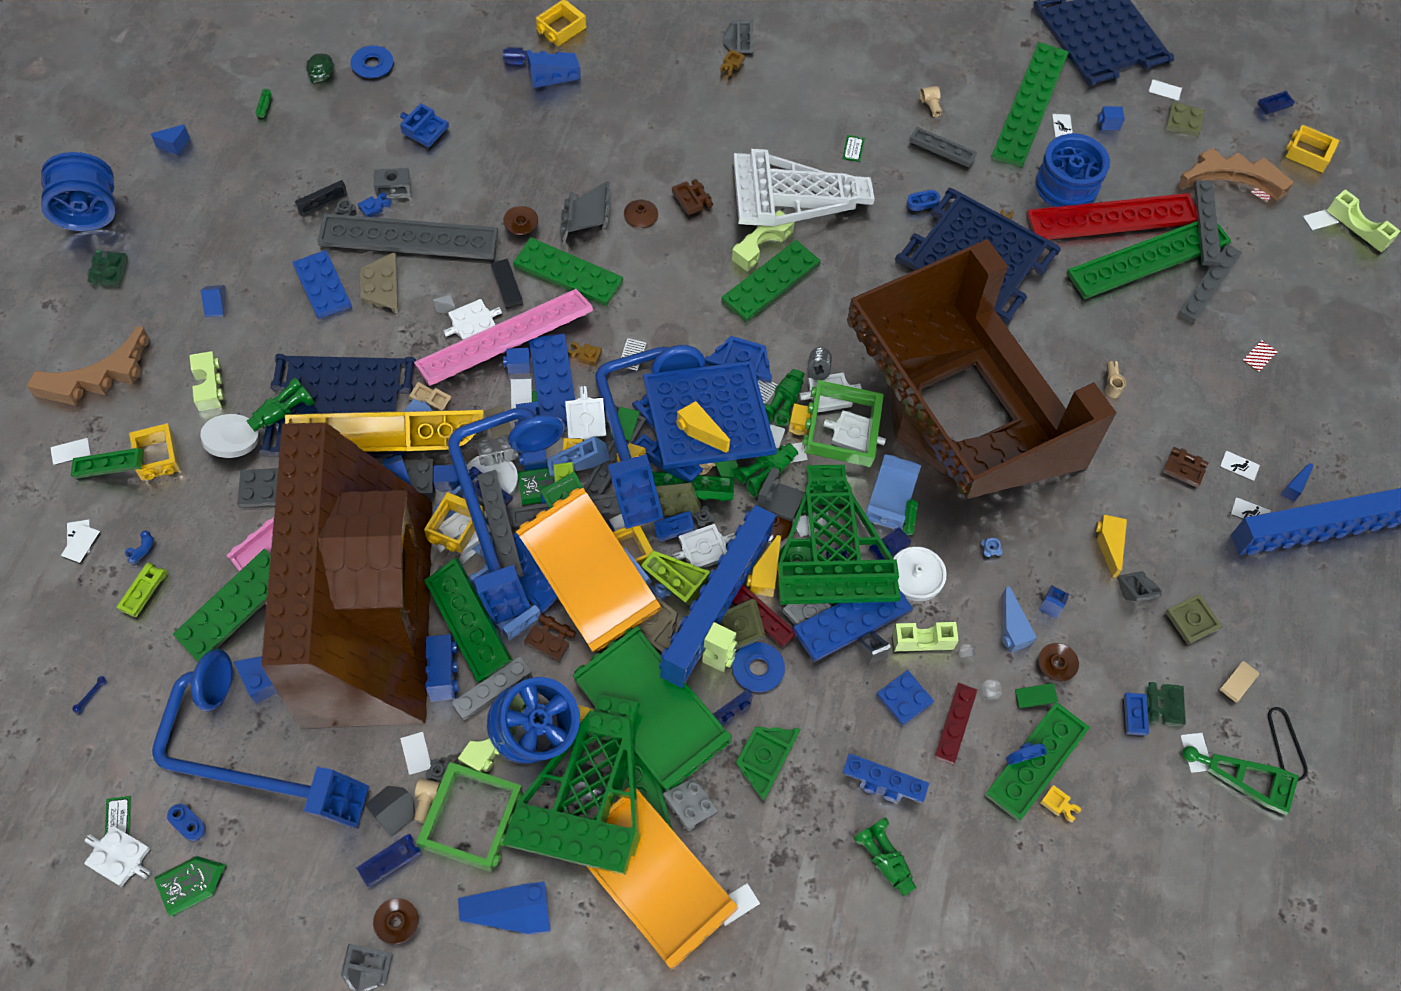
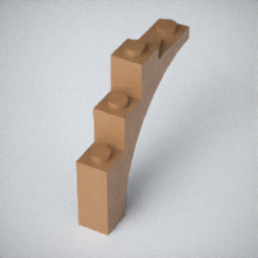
(1236, 168)
(96, 378)

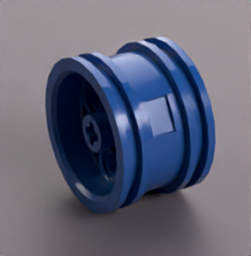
(1072, 170)
(77, 191)

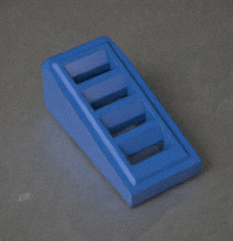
(1296, 486)

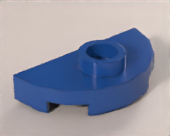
(1026, 752)

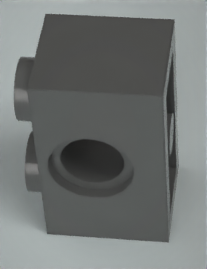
(392, 182)

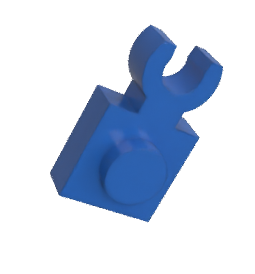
(372, 206)

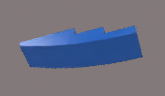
(686, 473)

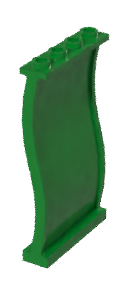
(672, 725)

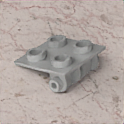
(500, 445)
(689, 803)

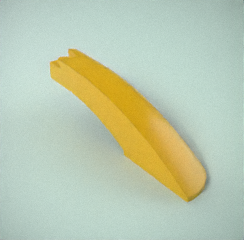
(396, 428)

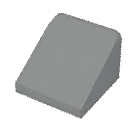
(444, 304)

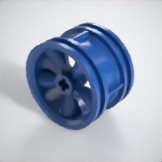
(560, 703)

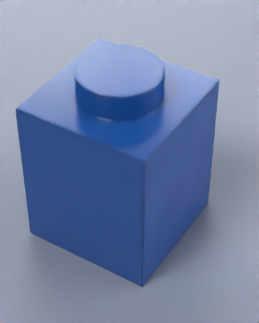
(1111, 118)
(517, 360)
(445, 478)

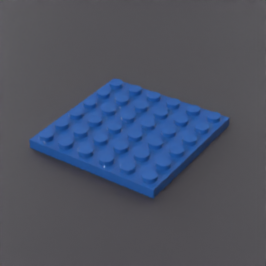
(727, 395)

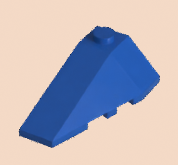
(512, 908)

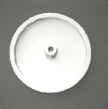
(228, 436)
(506, 472)
(920, 573)

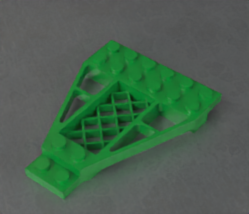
(828, 579)
(577, 838)

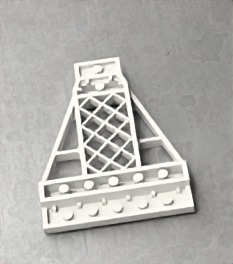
(758, 197)

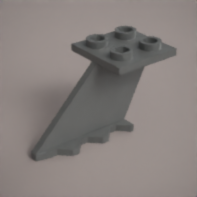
(586, 210)

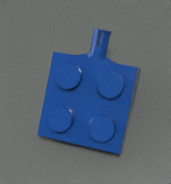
(423, 125)

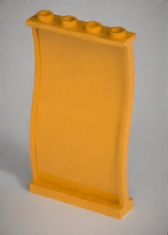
(588, 570)
(665, 886)

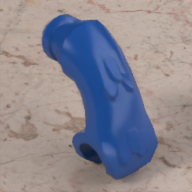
(136, 555)

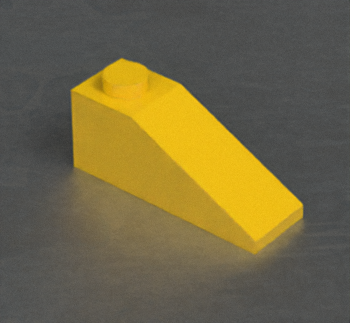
(700, 426)
(1111, 541)
(765, 571)

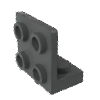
(778, 497)

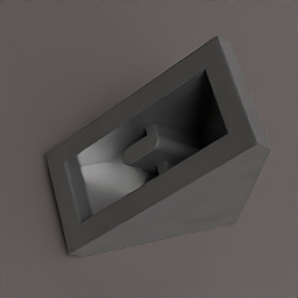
(873, 648)

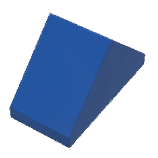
(171, 139)
(213, 300)
(398, 467)
(1054, 602)

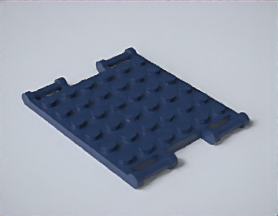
(1102, 36)
(971, 222)
(342, 387)

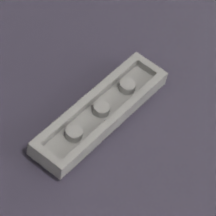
(490, 688)

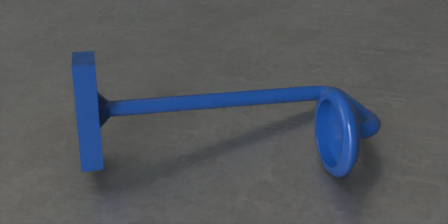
(633, 476)
(501, 588)
(328, 797)

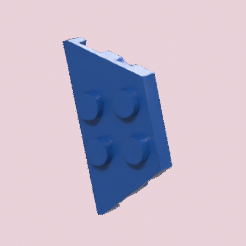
(741, 350)

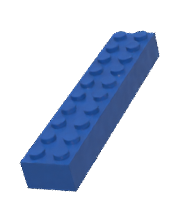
(1318, 522)
(716, 595)

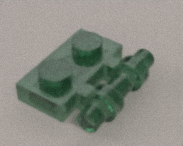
(112, 271)
(1172, 704)

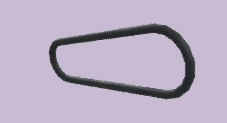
(1295, 739)

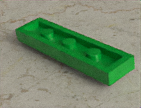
(107, 463)

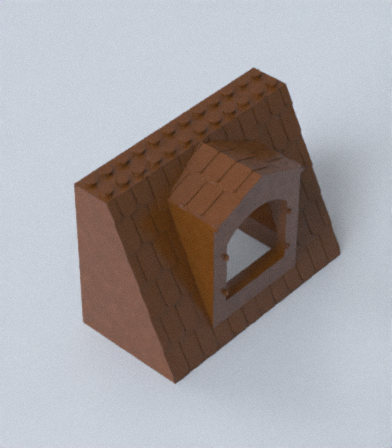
(943, 324)
(346, 586)

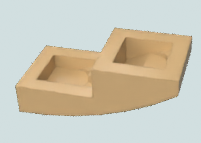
(434, 398)
(1239, 681)

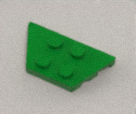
(765, 756)

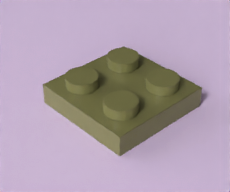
(1185, 119)
(678, 499)
(1193, 619)
(745, 622)

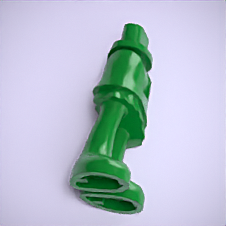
(788, 392)
(274, 410)
(780, 461)
(890, 864)

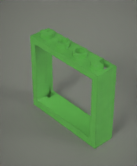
(847, 394)
(424, 839)

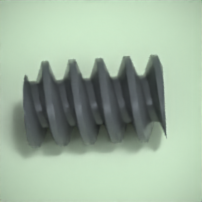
(819, 363)

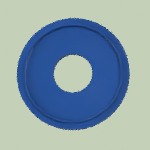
(383, 67)
(754, 682)

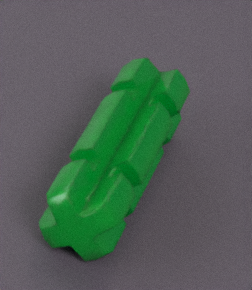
(263, 103)
(910, 518)

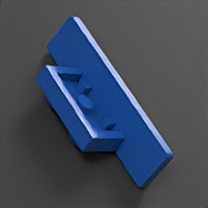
(884, 780)

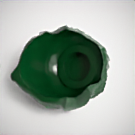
(319, 67)

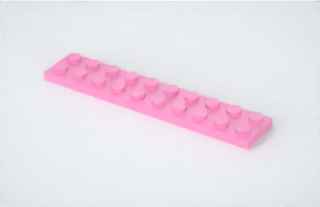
(502, 337)

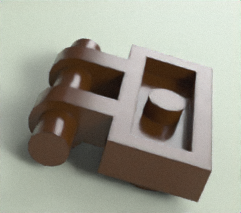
(688, 199)
(1183, 470)
(547, 643)

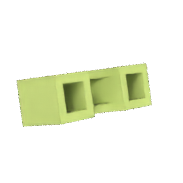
(208, 394)
(939, 637)
(720, 647)

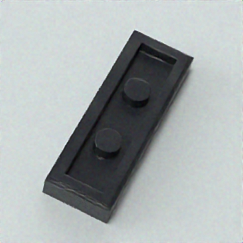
(321, 198)
(506, 283)

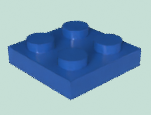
(905, 698)

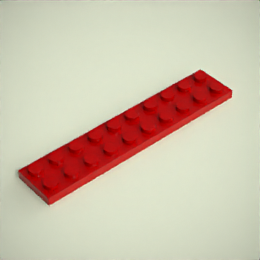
(1112, 216)

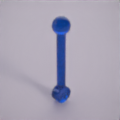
(100, 681)

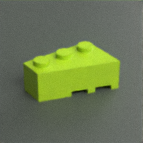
(679, 577)

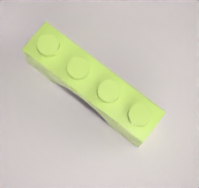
(1347, 210)
(747, 252)
(481, 754)

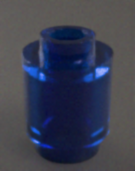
(514, 55)

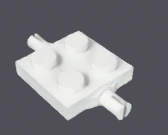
(471, 319)
(828, 403)
(585, 417)
(851, 431)
(454, 527)
(703, 546)
(117, 856)

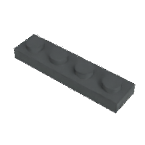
(942, 147)

